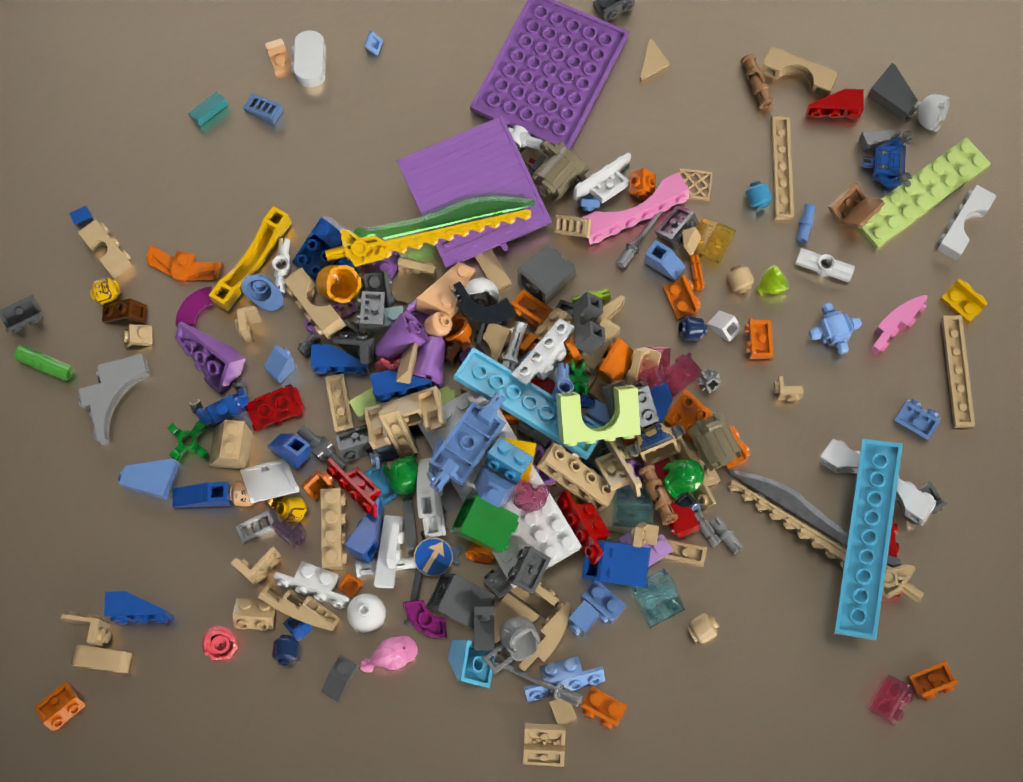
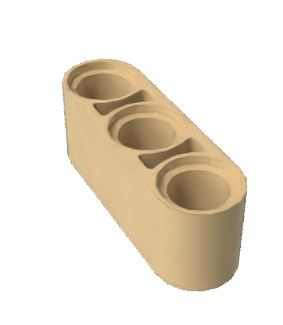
(101, 659)

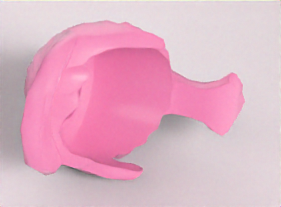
(391, 654)

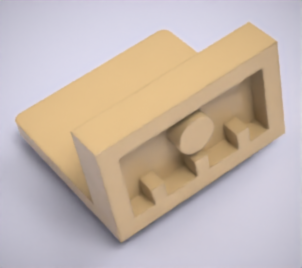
(258, 572)

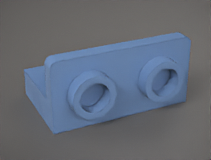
(918, 419)
(604, 602)

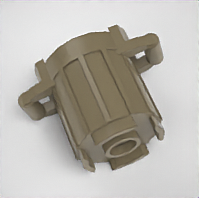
(558, 171)
(715, 441)

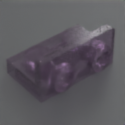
(285, 532)

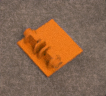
(686, 412)

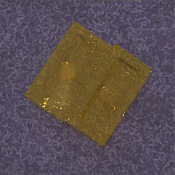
(714, 239)

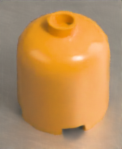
(338, 283)

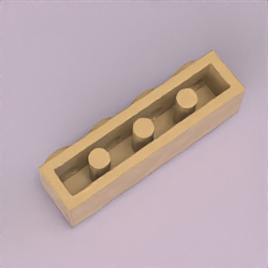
(575, 477)
(332, 529)

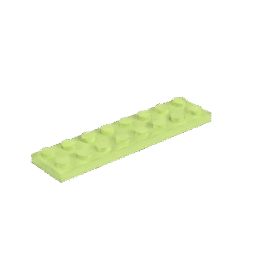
(926, 191)

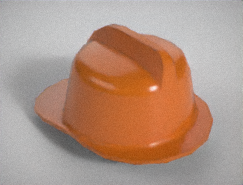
(460, 330)

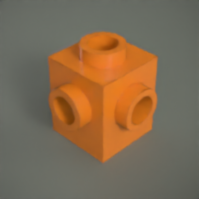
(642, 183)

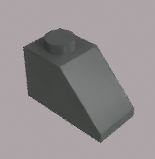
(339, 678)

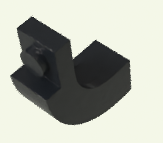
(490, 314)

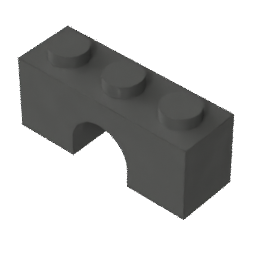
(588, 334)

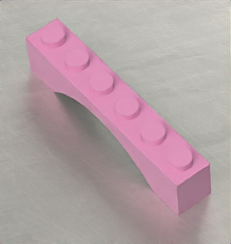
(669, 193)

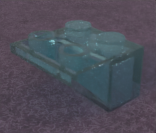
(631, 510)
(659, 599)

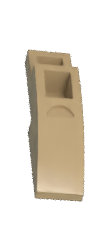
(554, 630)

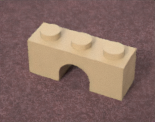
(96, 237)

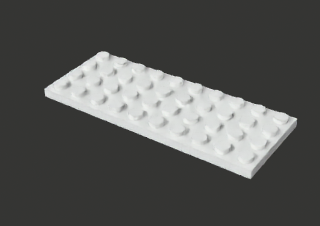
(541, 529)

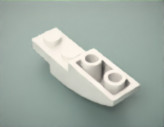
(429, 503)

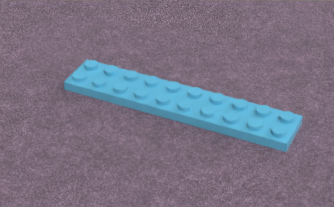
(869, 539)

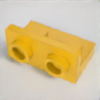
(964, 300)

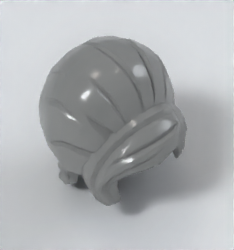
(519, 638)

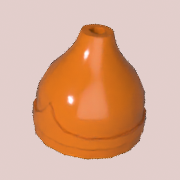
(479, 554)

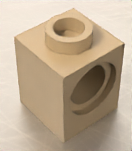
(562, 711)

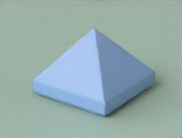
(373, 43)

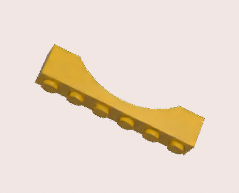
(270, 231)

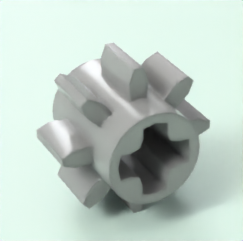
(709, 380)

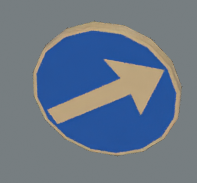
(433, 556)

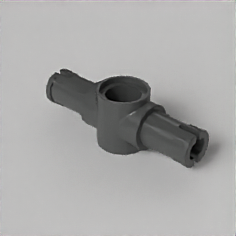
(321, 446)

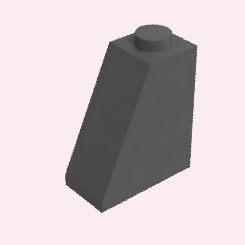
(894, 93)

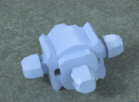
(835, 328)

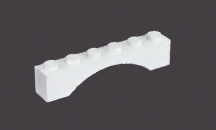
(913, 502)

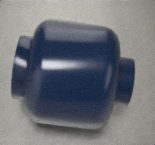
(692, 328)
(285, 650)

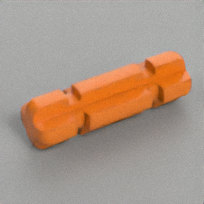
(696, 271)

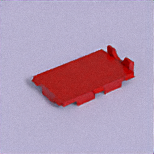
(275, 407)

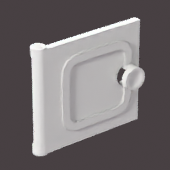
(268, 481)

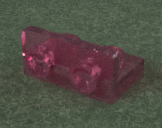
(681, 373)
(892, 700)

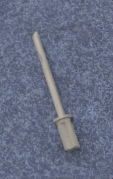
(631, 249)
(559, 691)

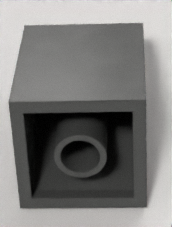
(546, 274)
(456, 598)

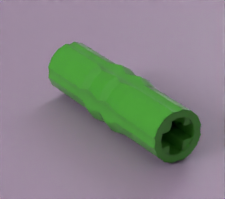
(43, 362)

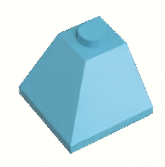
(468, 663)

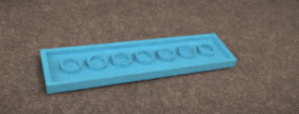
(523, 401)

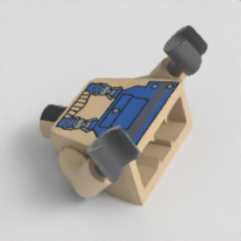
(656, 443)

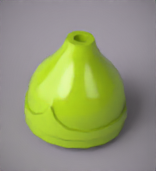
(772, 281)

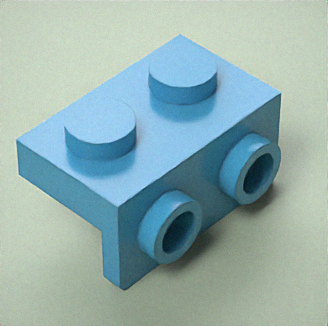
(508, 460)

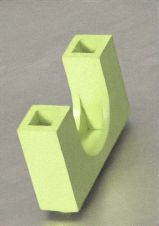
(623, 424)

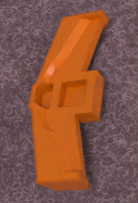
(183, 265)

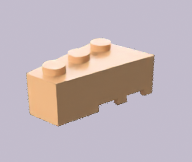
(440, 294)

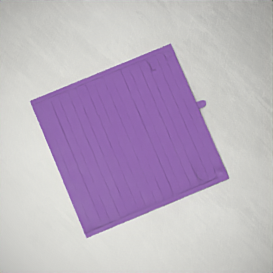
(468, 167)

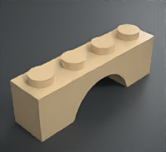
(819, 77)
(325, 317)
(495, 339)

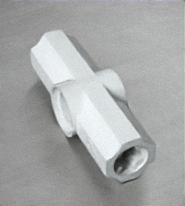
(836, 268)

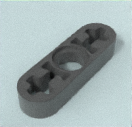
(410, 524)

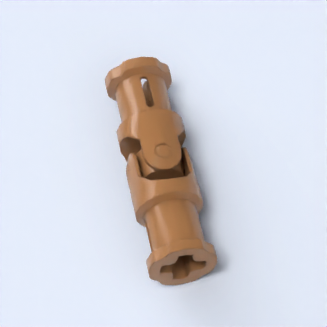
(757, 81)
(658, 494)

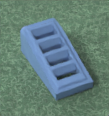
(271, 118)

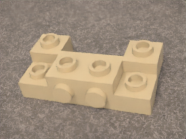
(415, 408)

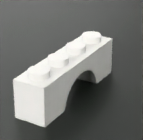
(956, 240)

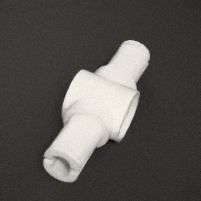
(523, 139)
(282, 258)

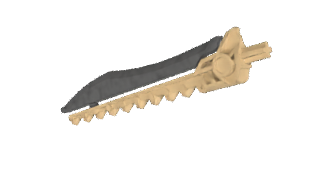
(791, 500)

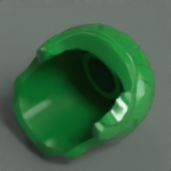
(402, 475)
(683, 477)

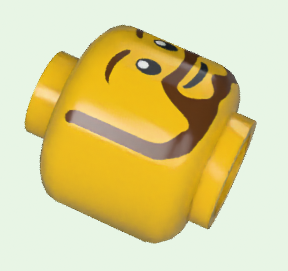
(105, 290)
(291, 509)

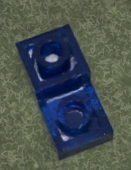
(586, 402)

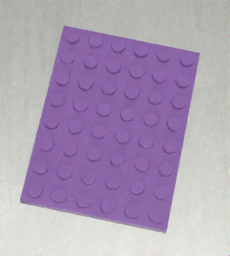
(550, 71)

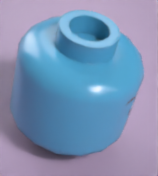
(758, 195)

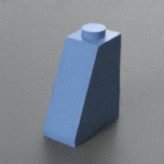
(150, 478)
(494, 487)

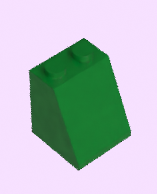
(485, 524)

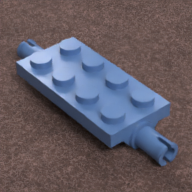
(467, 443)

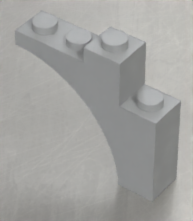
(113, 381)

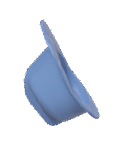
(262, 292)

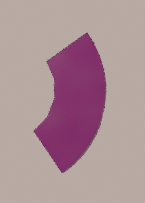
(193, 306)
(425, 621)

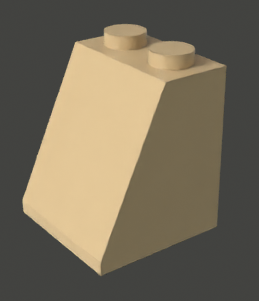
(230, 445)

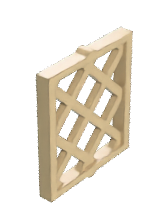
(694, 184)

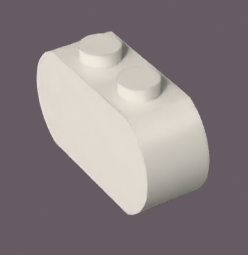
(309, 58)

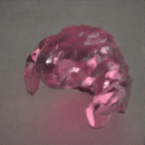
(531, 499)

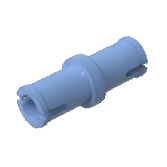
(806, 223)

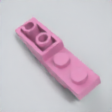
(898, 320)

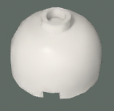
(932, 111)
(482, 291)
(366, 613)

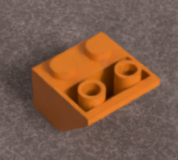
(616, 362)

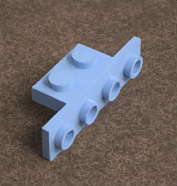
(566, 672)

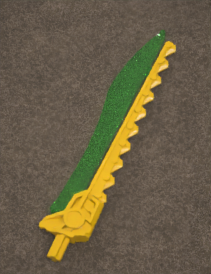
(372, 249)

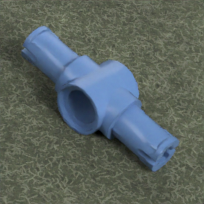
(562, 381)

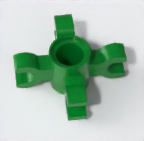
(578, 377)
(197, 430)

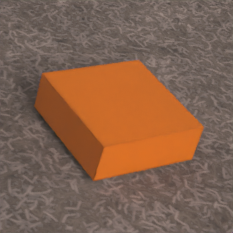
(350, 585)

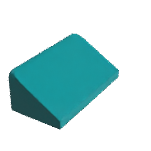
(208, 108)

